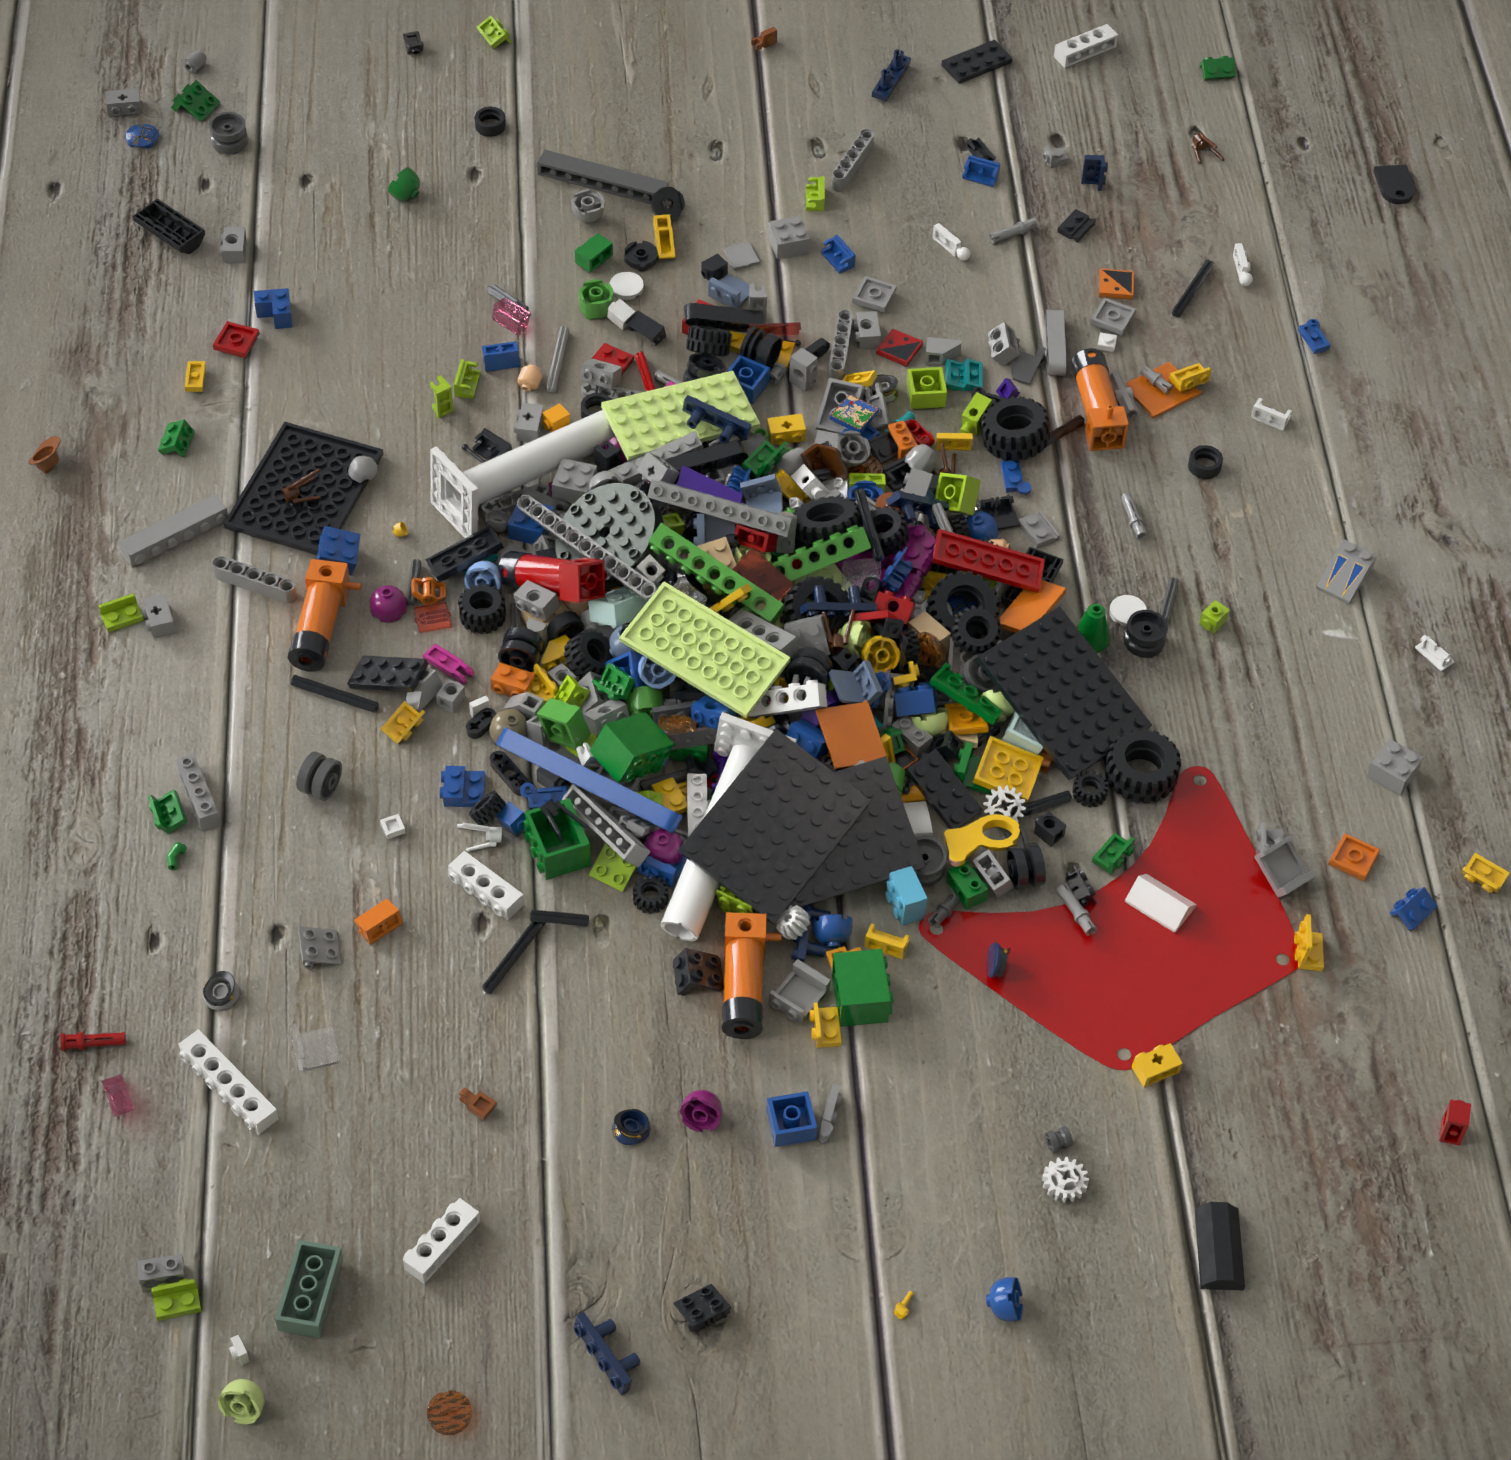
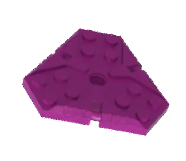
(919, 553)

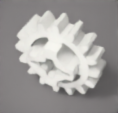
(1002, 798)
(1069, 1188)

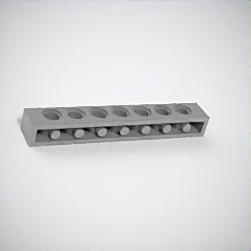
(721, 508)

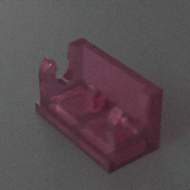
(510, 315)

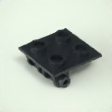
(1001, 510)
(702, 1306)

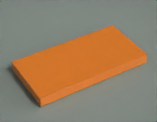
(1031, 606)

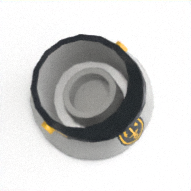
(888, 385)
(220, 991)

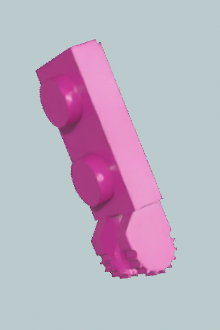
(448, 663)

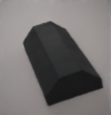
(170, 226)
(1051, 568)
(1219, 1247)

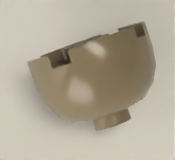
(510, 719)

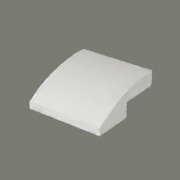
(919, 818)

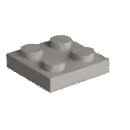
(874, 294)
(1113, 316)

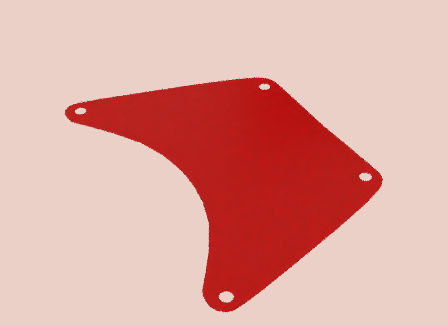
(1134, 977)

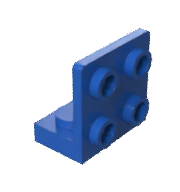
(667, 872)

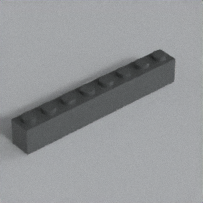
(598, 176)

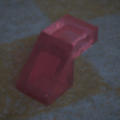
(117, 1095)

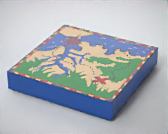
(854, 413)

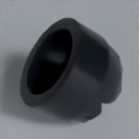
(731, 540)

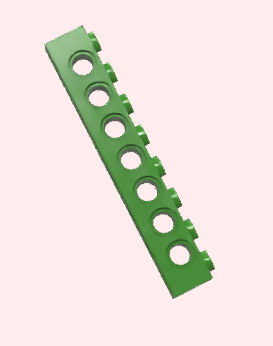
(665, 535)
(859, 544)

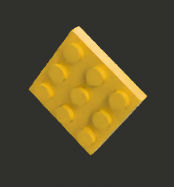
(1008, 765)

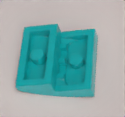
(963, 376)

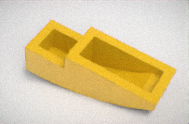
(664, 236)

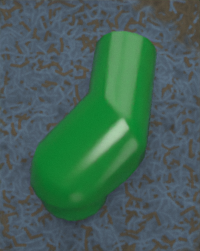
(175, 850)

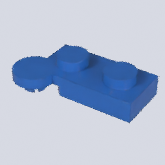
(1313, 336)
(1013, 478)
(540, 796)

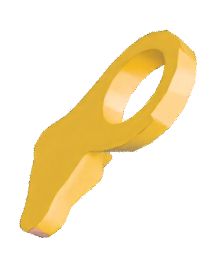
(965, 841)

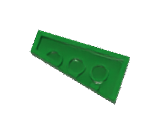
(968, 696)

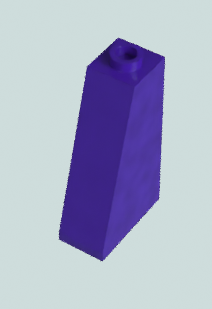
(693, 480)

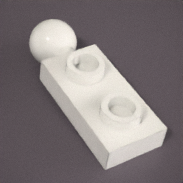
(950, 242)
(1242, 265)

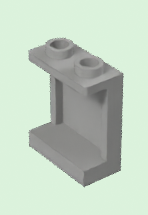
(1283, 866)
(799, 992)

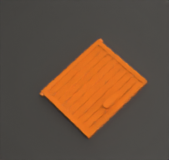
(1154, 399)
(850, 734)

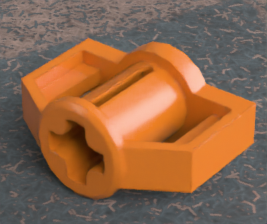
(428, 590)

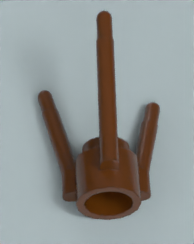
(1202, 142)
(945, 469)
(292, 492)
(837, 641)

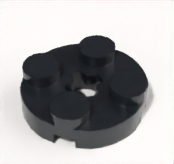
(659, 198)
(641, 262)

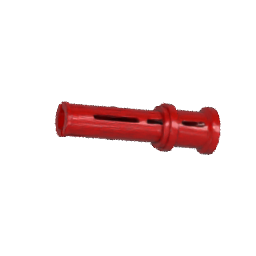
(80, 1041)

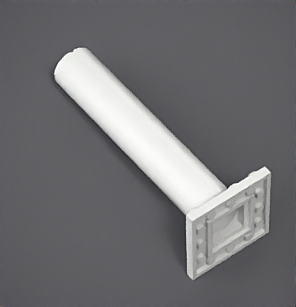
(460, 493)
(695, 888)

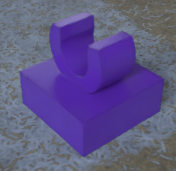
(1007, 389)

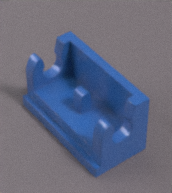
(981, 171)
(838, 254)
(500, 356)

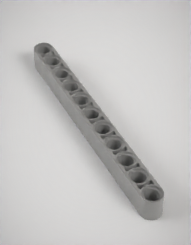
(586, 547)

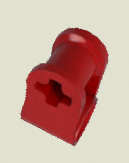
(919, 433)

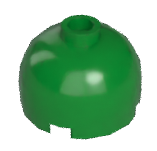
(405, 186)

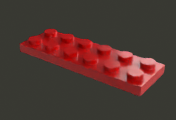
(988, 560)

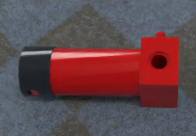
(573, 579)

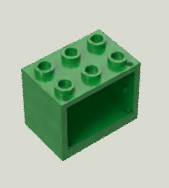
(631, 747)
(553, 856)
(861, 987)

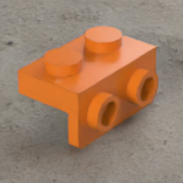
(511, 680)

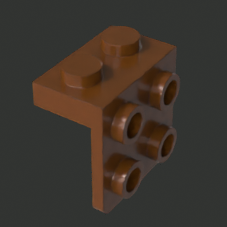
(824, 456)

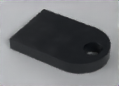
(1394, 181)

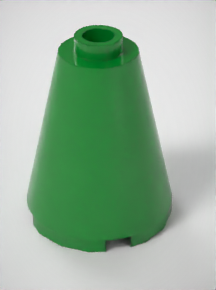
(1095, 627)

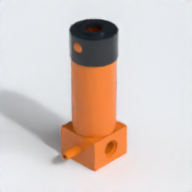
(1106, 420)
(327, 590)
(744, 974)

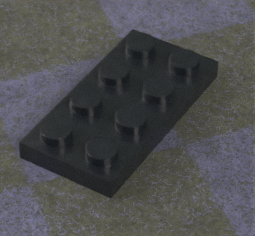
(976, 61)
(464, 553)
(387, 673)
(944, 790)

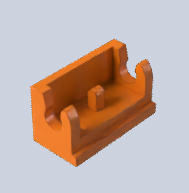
(378, 921)

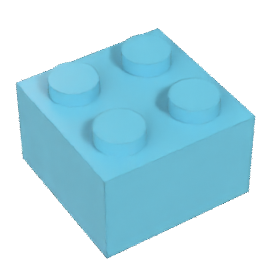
(906, 895)

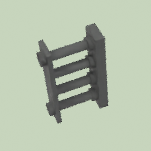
(699, 737)

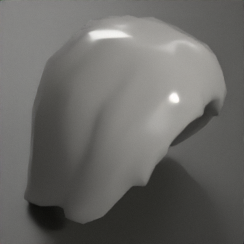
(922, 458)

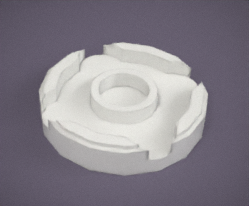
(627, 285)
(1124, 607)

